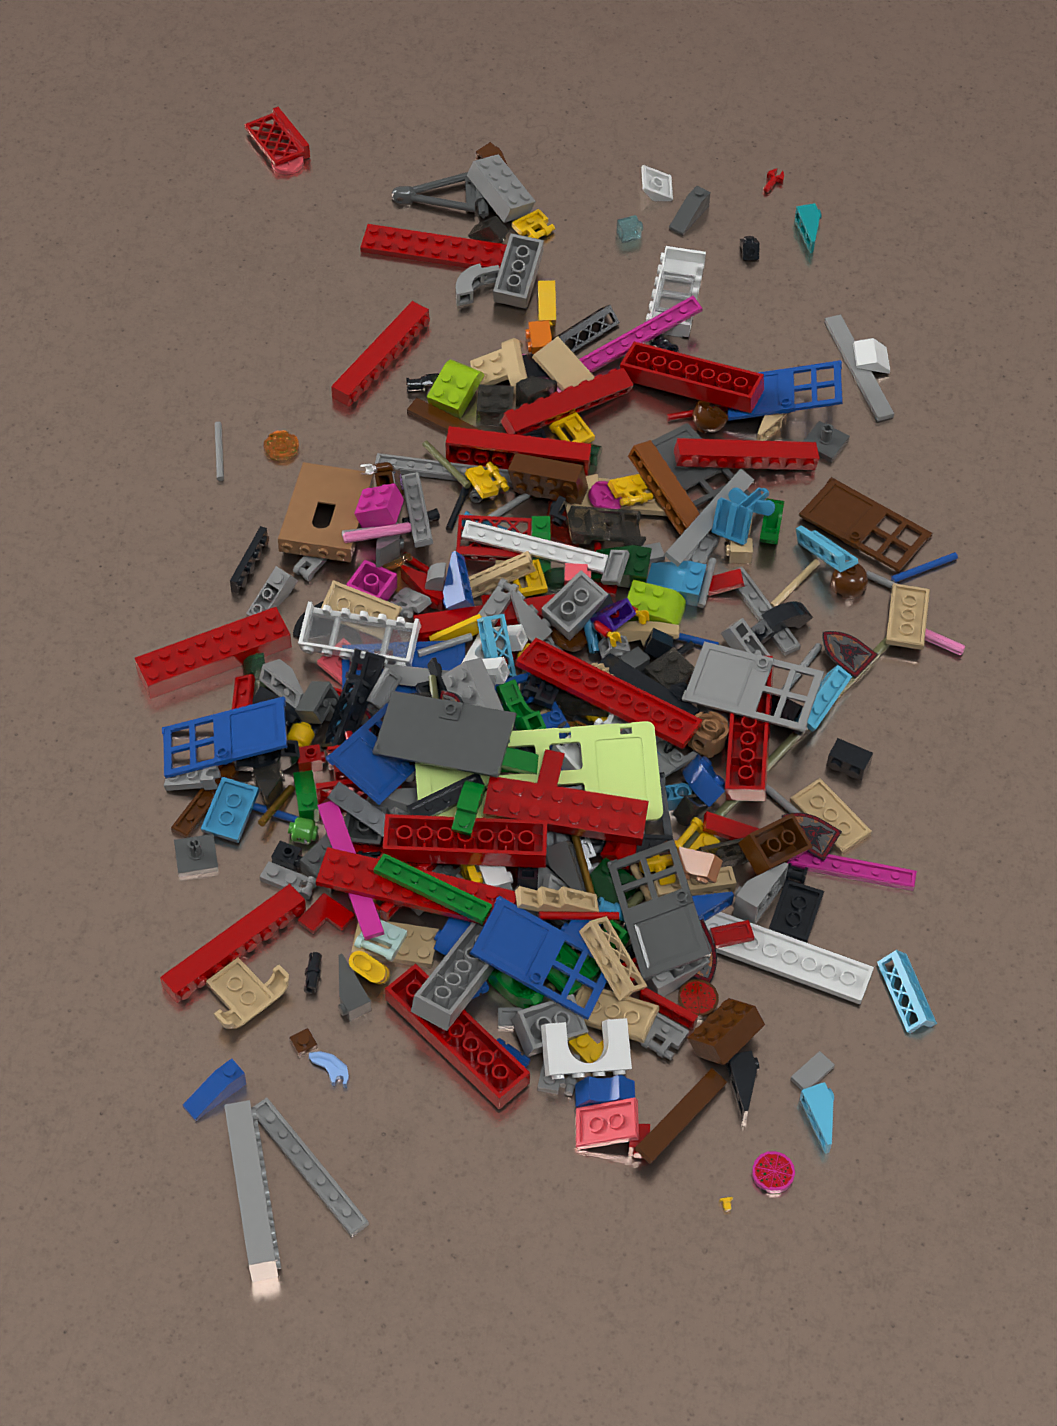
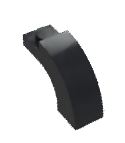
(780, 617)
(282, 758)

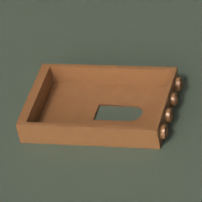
(327, 486)

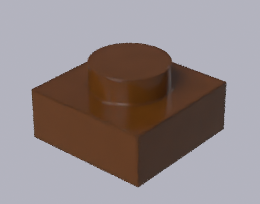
(303, 1042)

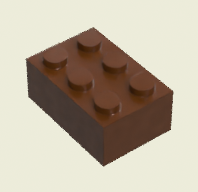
(775, 844)
(726, 1031)

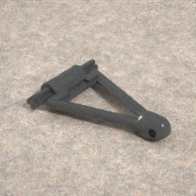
(473, 196)

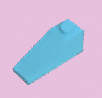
(819, 1108)

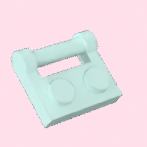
(392, 937)

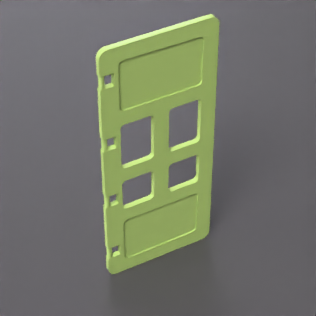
(610, 761)

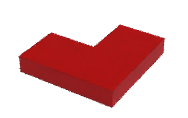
(325, 910)

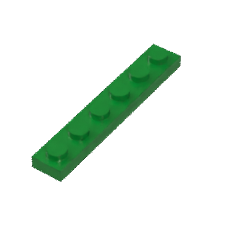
(433, 888)

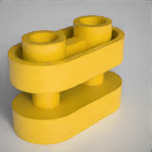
(369, 967)

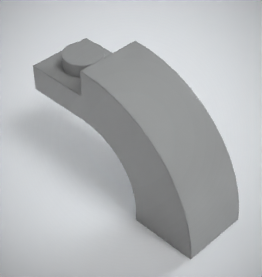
(473, 278)

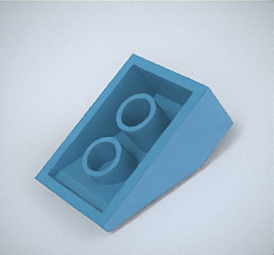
(685, 578)

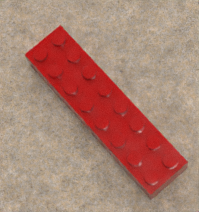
(693, 377)
(481, 446)
(212, 652)
(749, 753)
(568, 810)
(491, 843)
(464, 1045)

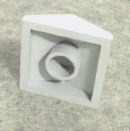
(657, 184)
(871, 355)

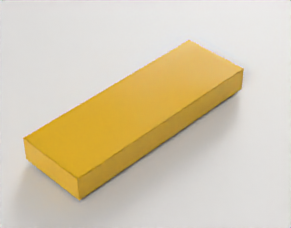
(467, 626)

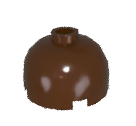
(708, 418)
(850, 582)

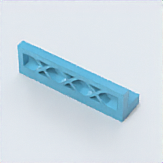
(825, 549)
(488, 640)
(828, 692)
(912, 986)

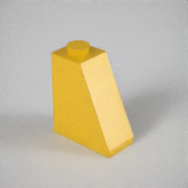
(546, 302)

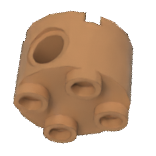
(711, 735)

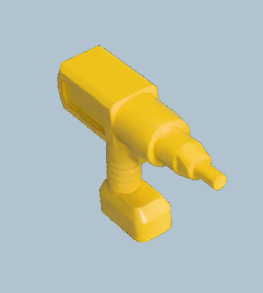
(659, 863)

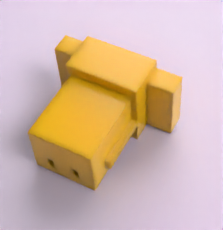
(726, 1203)

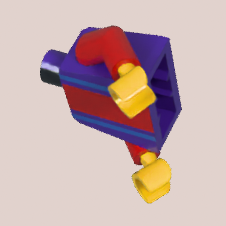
(614, 616)

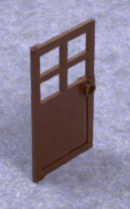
(854, 516)

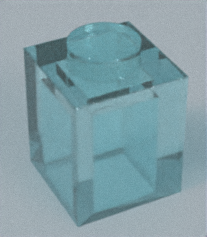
(629, 228)

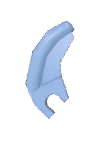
(333, 1065)

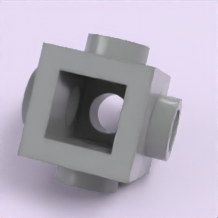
(620, 650)

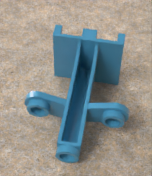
(734, 517)

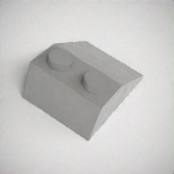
(574, 605)
(759, 893)
(529, 1022)

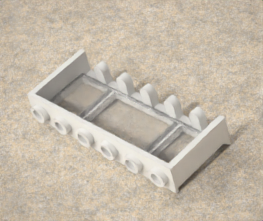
(341, 632)

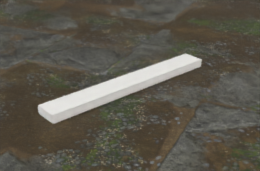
(536, 546)

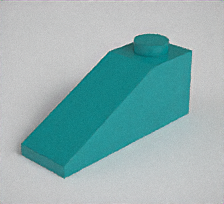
(808, 219)

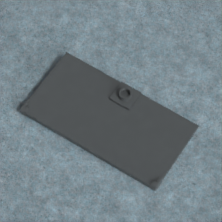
(445, 734)

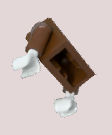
(385, 474)

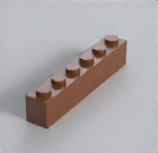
(664, 485)

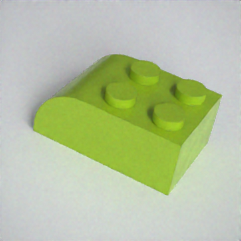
(454, 388)
(661, 602)

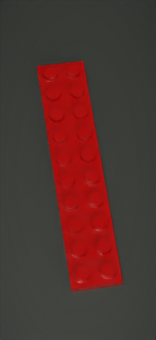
(431, 247)
(608, 692)
(356, 875)

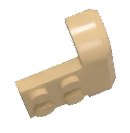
(502, 364)
(244, 992)

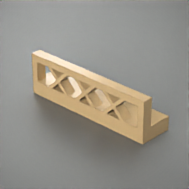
(508, 570)
(724, 880)
(609, 958)

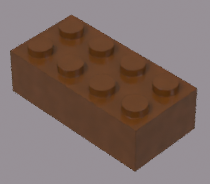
(548, 478)

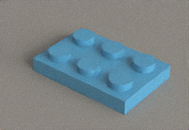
(230, 809)

